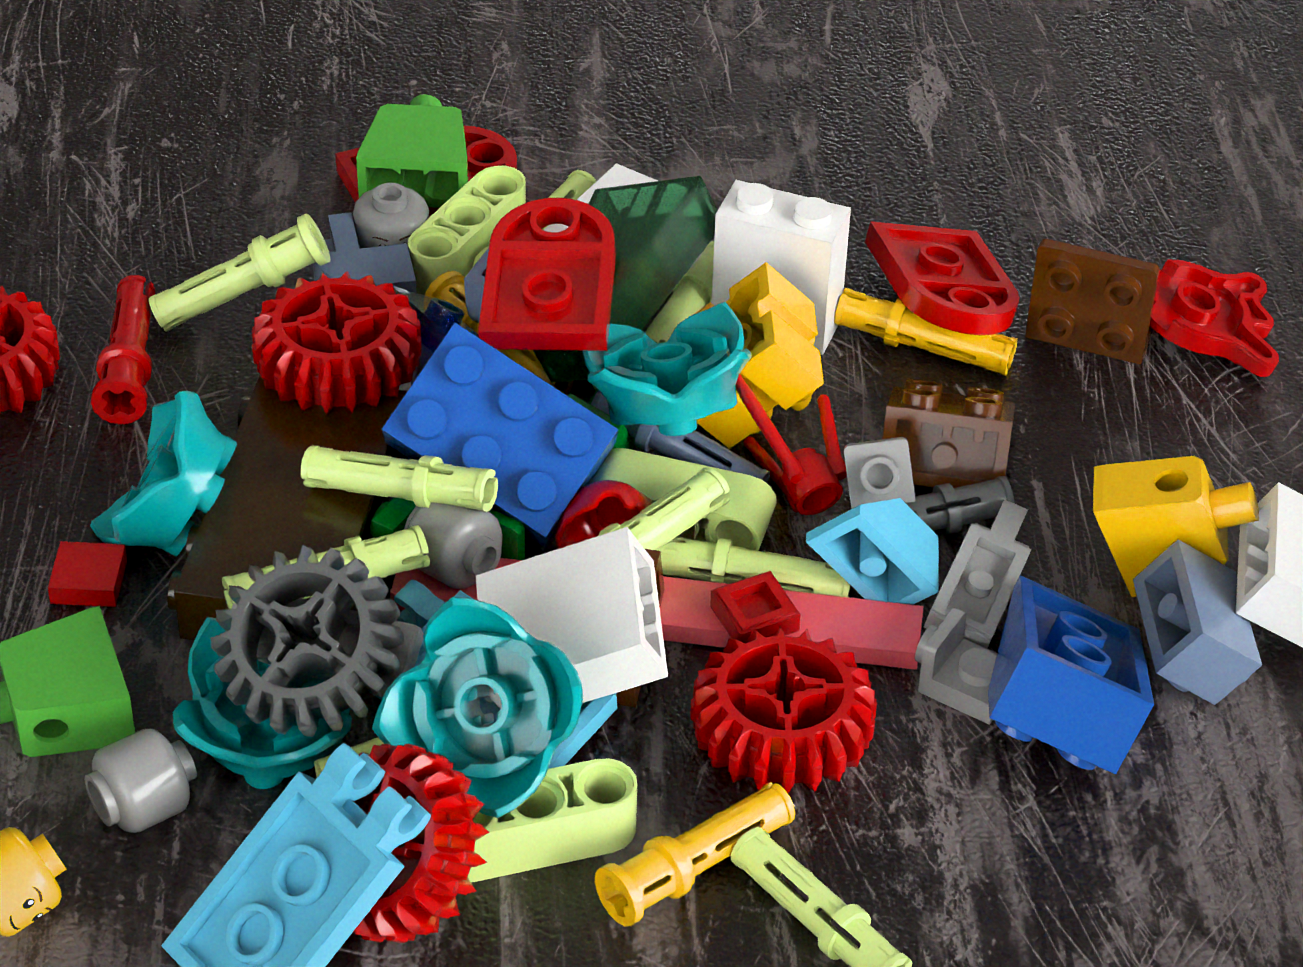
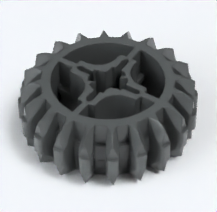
(333, 593)

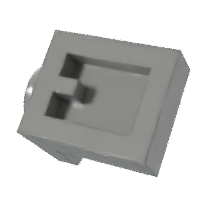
(879, 471)
(955, 668)

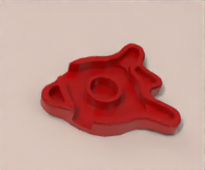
(1215, 314)

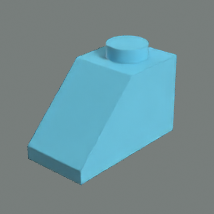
(881, 551)

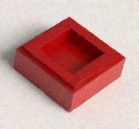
(87, 574)
(756, 605)

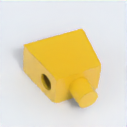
(1157, 501)

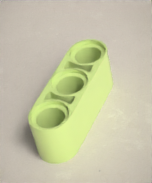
(464, 224)
(740, 520)
(570, 817)

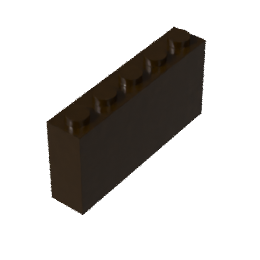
(265, 499)

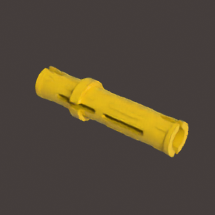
(900, 325)

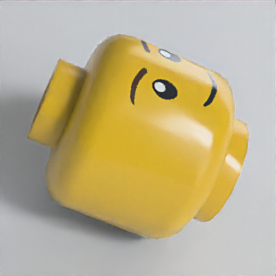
(26, 880)

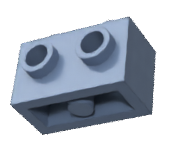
(1194, 623)

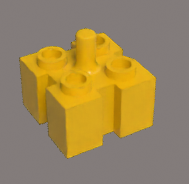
(784, 363)

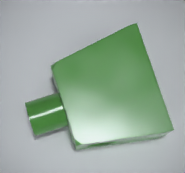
(417, 148)
(64, 687)

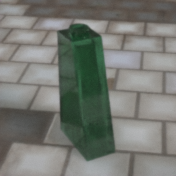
(657, 239)

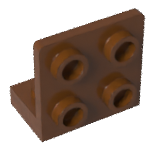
(1092, 301)
(951, 434)

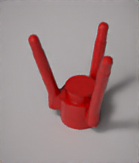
(807, 477)

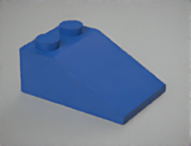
(1069, 678)

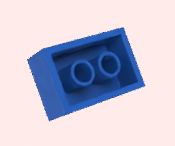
(497, 415)

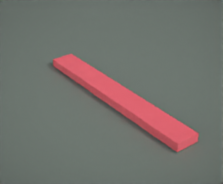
(872, 629)

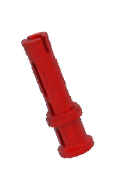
(125, 363)

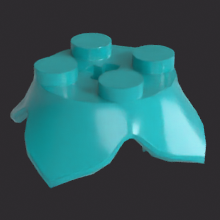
(675, 379)
(181, 476)
(440, 710)
(230, 736)

